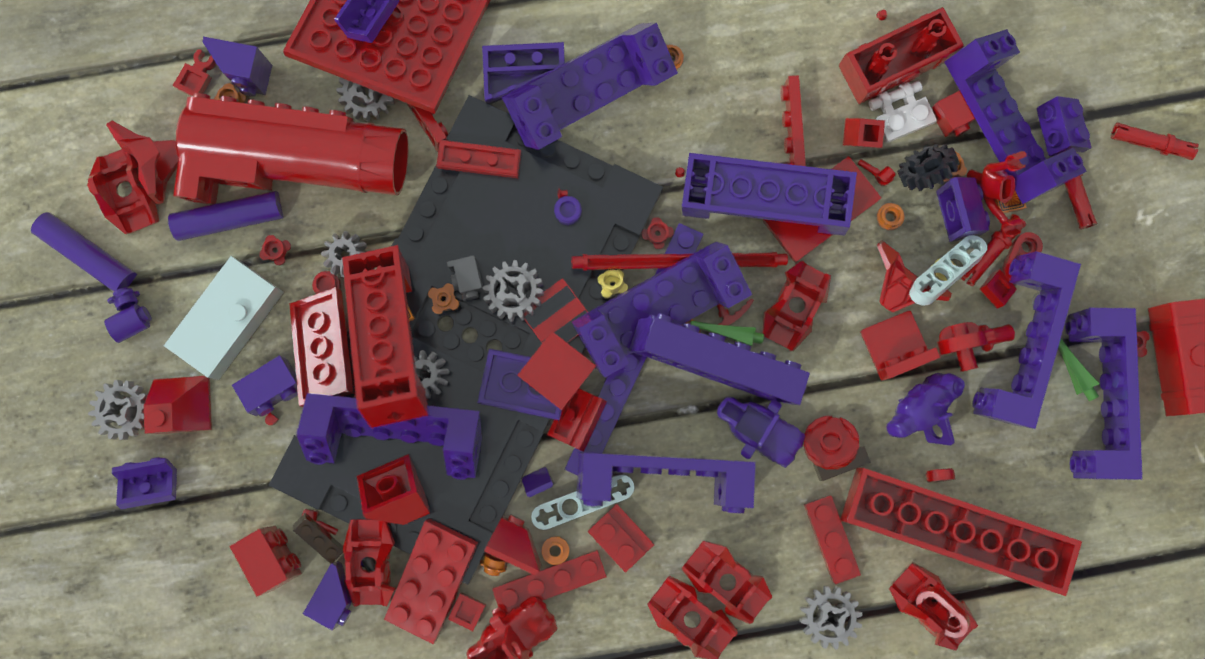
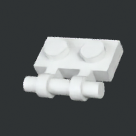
(906, 119)

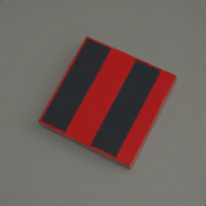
(556, 313)

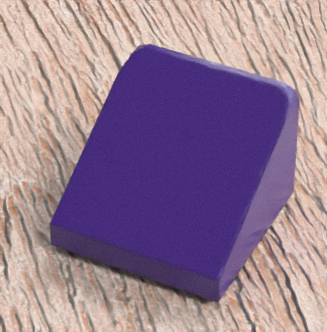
(537, 482)

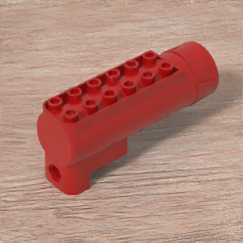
(261, 143)

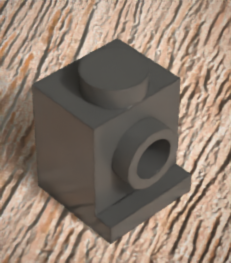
(466, 277)

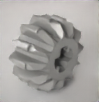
(345, 244)
(436, 373)

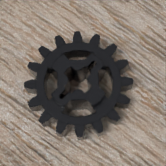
(928, 167)

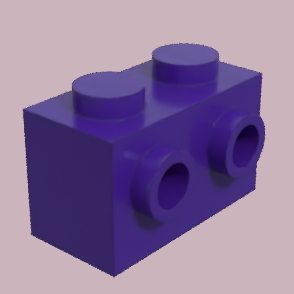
(267, 386)

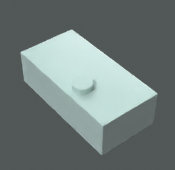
(223, 319)

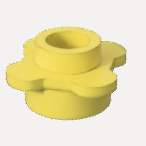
(609, 277)

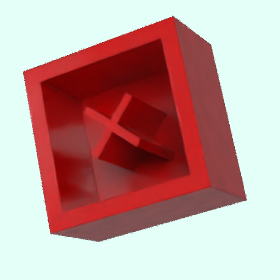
(266, 559)

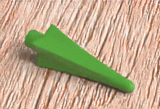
(739, 334)
(1080, 377)

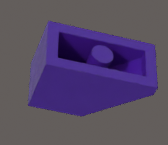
(331, 599)

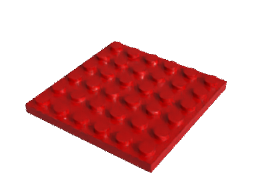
(407, 59)

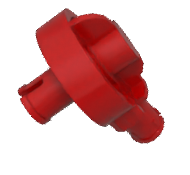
(968, 335)

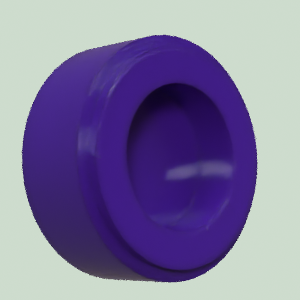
(568, 210)

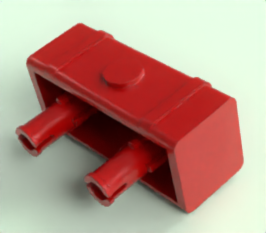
(900, 55)
(1180, 354)

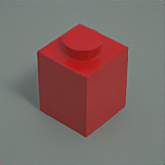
(953, 115)
(863, 132)

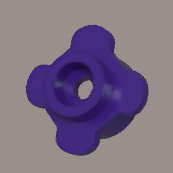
(124, 298)

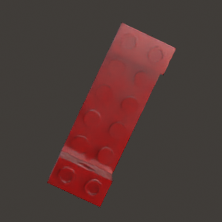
(382, 337)

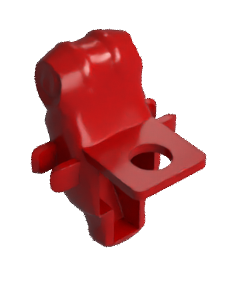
(515, 633)

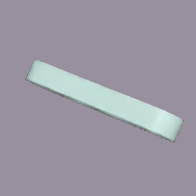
(948, 269)
(582, 508)

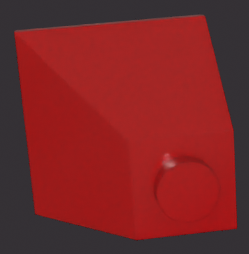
(178, 405)
(393, 492)
(514, 545)

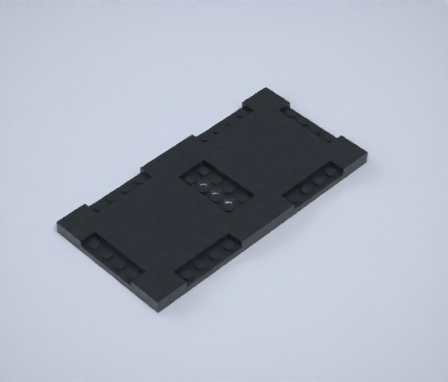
(497, 223)

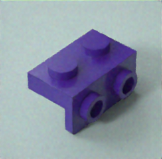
(364, 18)
(1063, 125)
(145, 482)

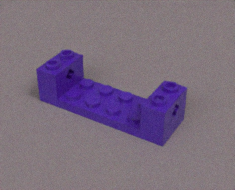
(589, 83)
(1000, 119)
(769, 192)
(1056, 281)
(678, 292)
(1120, 388)
(329, 416)
(732, 485)

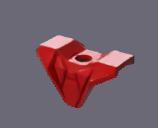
(155, 159)
(127, 212)
(898, 281)
(783, 324)
(372, 540)
(710, 564)
(905, 593)
(669, 609)

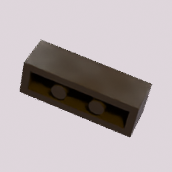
(861, 459)
(318, 538)

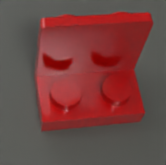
(897, 345)

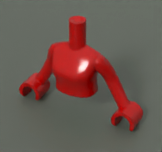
(1000, 186)

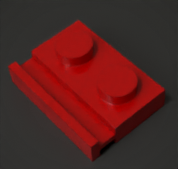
(578, 420)
(621, 538)

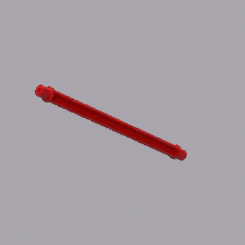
(657, 261)

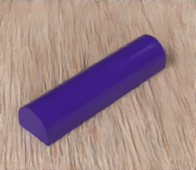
(225, 216)
(82, 252)

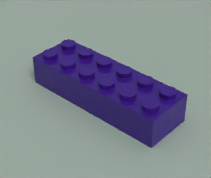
(718, 360)

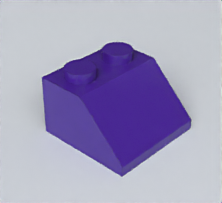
(241, 64)
(963, 208)

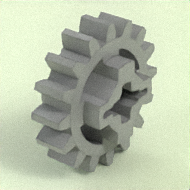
(357, 96)
(506, 298)
(110, 404)
(820, 622)

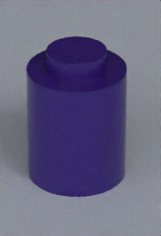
(128, 322)

